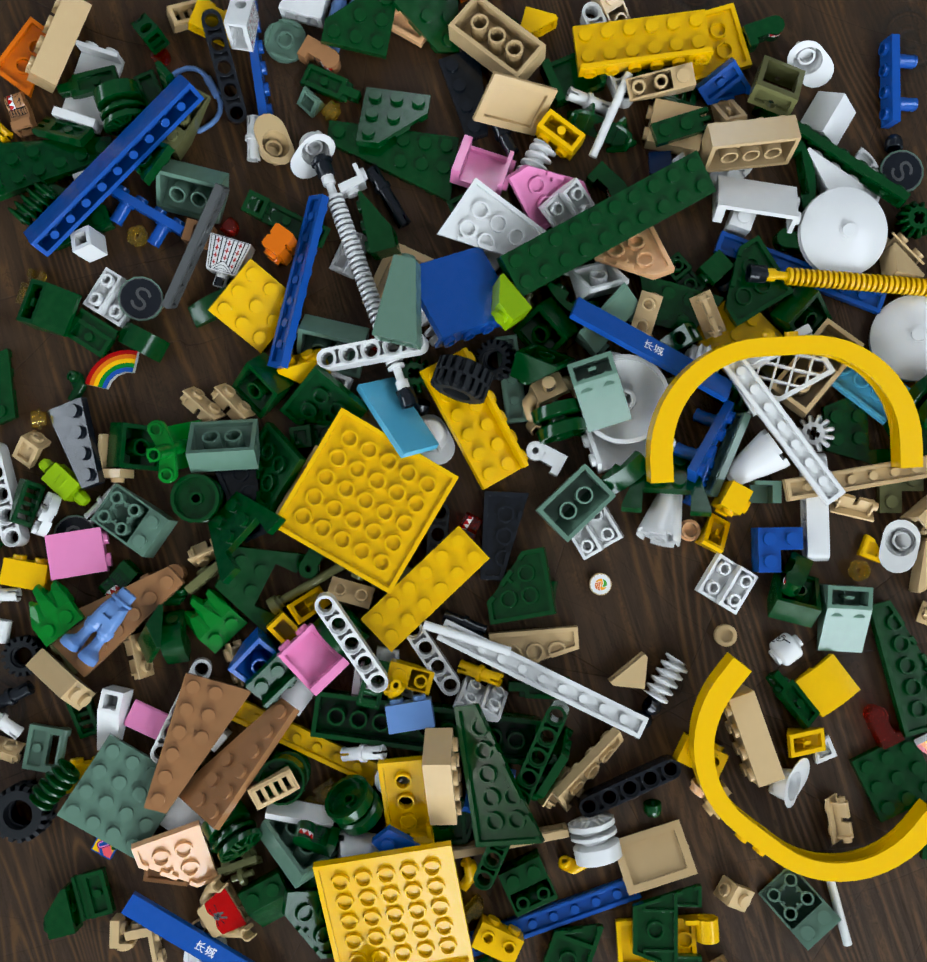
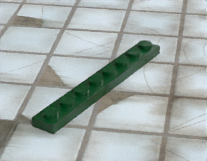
(872, 180)

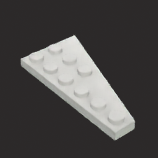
(489, 222)

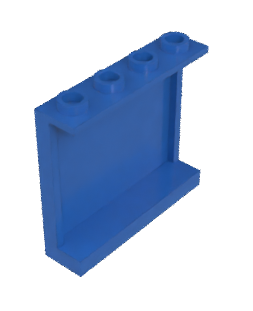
(458, 296)

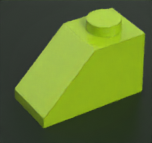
(507, 303)

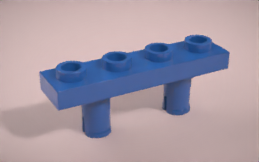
(890, 87)
(158, 215)
(708, 448)

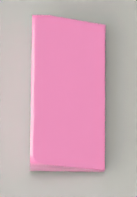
(145, 719)

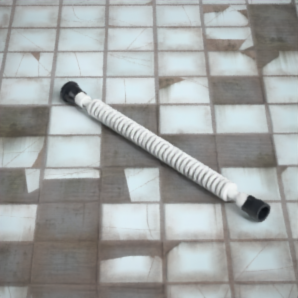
(323, 166)

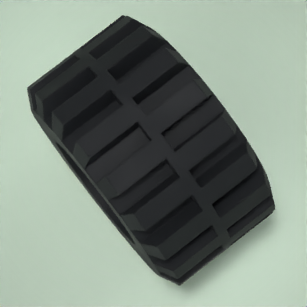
(461, 379)
(12, 824)

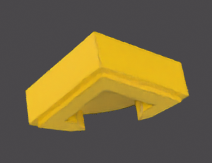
(869, 549)

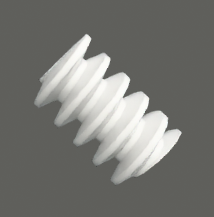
(538, 155)
(666, 678)

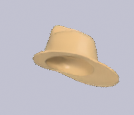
(273, 140)

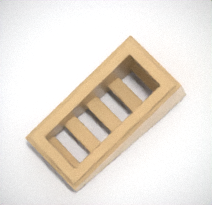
(179, 9)
(285, 790)

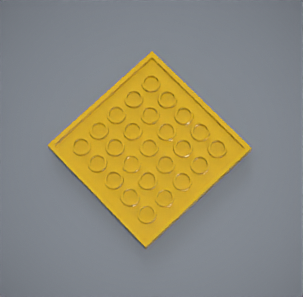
(365, 501)
(395, 906)

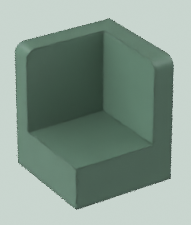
(766, 491)

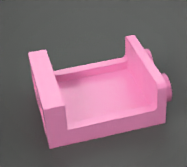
(481, 164)
(78, 553)
(311, 658)

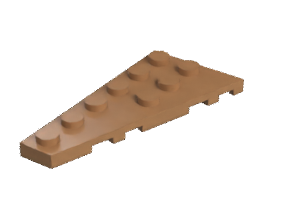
(149, 592)
(196, 724)
(225, 778)

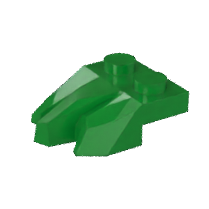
(53, 612)
(213, 619)

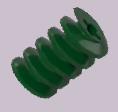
(33, 203)
(54, 785)

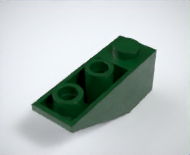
(381, 236)

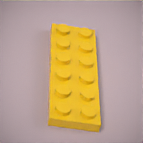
(425, 588)

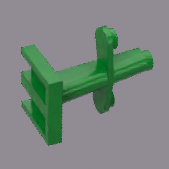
(170, 446)

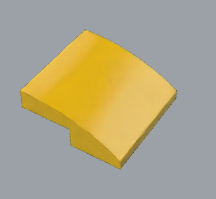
(827, 685)

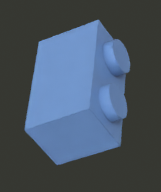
(410, 714)

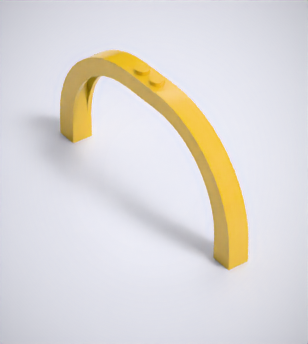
(896, 400)
(866, 862)

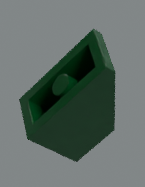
(63, 915)

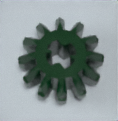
(906, 222)
(415, 366)

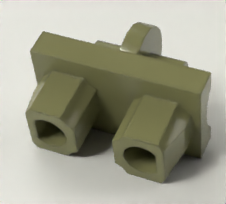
(248, 860)

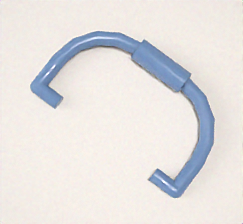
(212, 88)

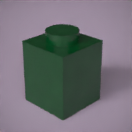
(714, 268)

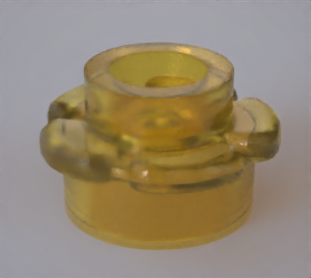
(331, 111)
(137, 241)
(38, 419)
(863, 574)

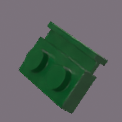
(92, 333)
(93, 894)

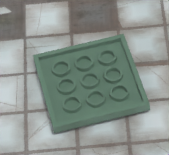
(113, 796)

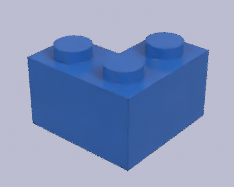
(767, 546)

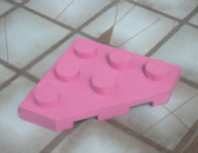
(534, 187)

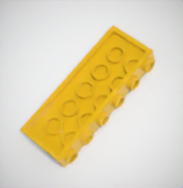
(641, 43)
(480, 432)

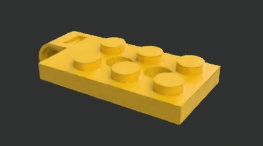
(411, 817)
(691, 928)

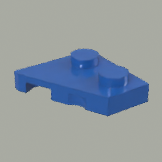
(723, 83)

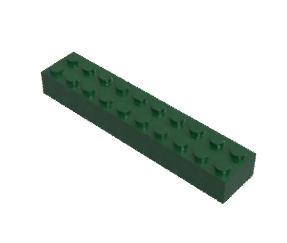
(607, 224)
(341, 719)

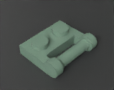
(39, 746)

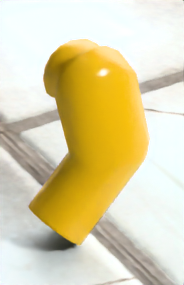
(569, 865)
(470, 868)

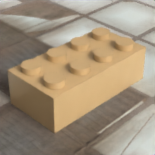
(496, 40)
(58, 43)
(749, 143)
(805, 400)
(752, 738)
(442, 776)

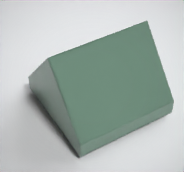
(310, 102)

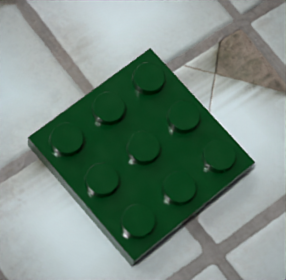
(892, 777)

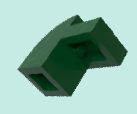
(143, 341)
(174, 640)

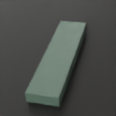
(511, 389)
(726, 453)

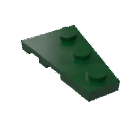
(154, 162)

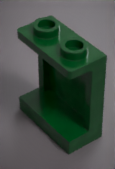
(563, 74)

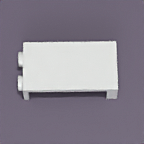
(85, 110)
(755, 198)
(607, 454)

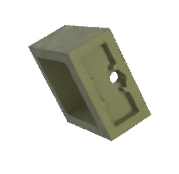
(762, 91)

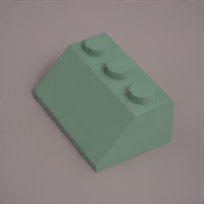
(187, 187)
(621, 305)
(324, 333)
(223, 445)
(575, 502)
(292, 859)

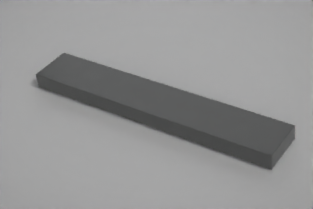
(195, 246)

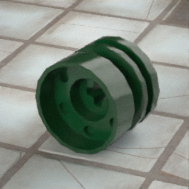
(119, 104)
(297, 763)
(235, 835)

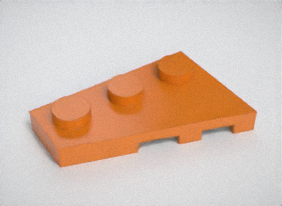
(17, 55)

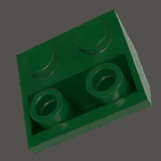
(48, 308)
(527, 882)

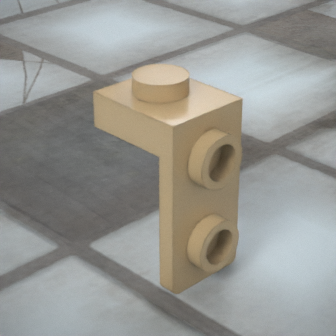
(112, 473)
(137, 931)

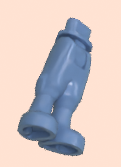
(105, 622)

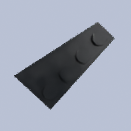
(466, 89)

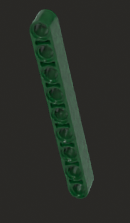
(527, 786)

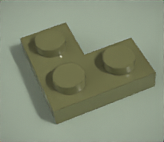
(890, 495)

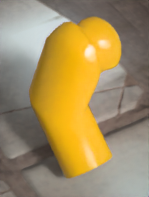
(394, 689)

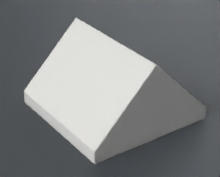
(829, 115)
(596, 280)

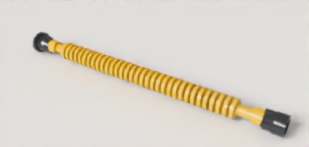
(838, 280)

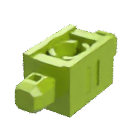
(63, 482)

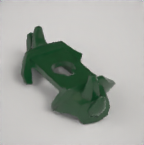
(618, 135)

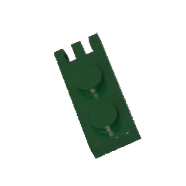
(679, 127)
(64, 131)

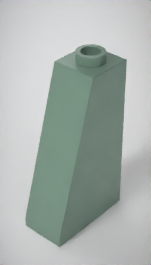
(400, 306)

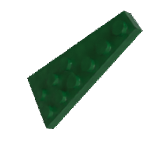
(411, 157)
(50, 160)
(903, 668)
(494, 798)

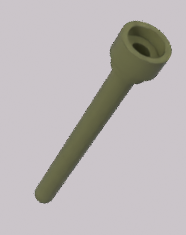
(277, 603)

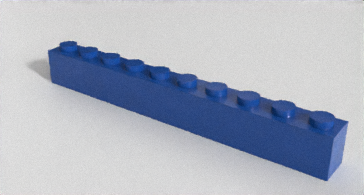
(113, 165)

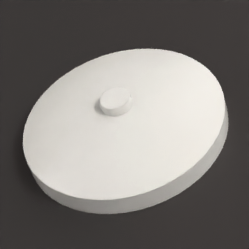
(842, 231)
(901, 337)
(643, 388)

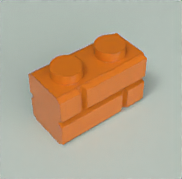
(280, 245)

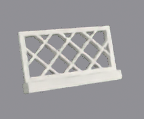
(757, 362)

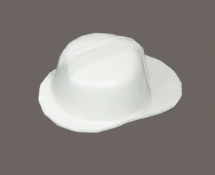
(814, 60)
(310, 146)
(446, 446)
(899, 546)
(792, 784)

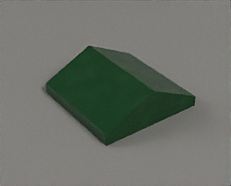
(151, 635)

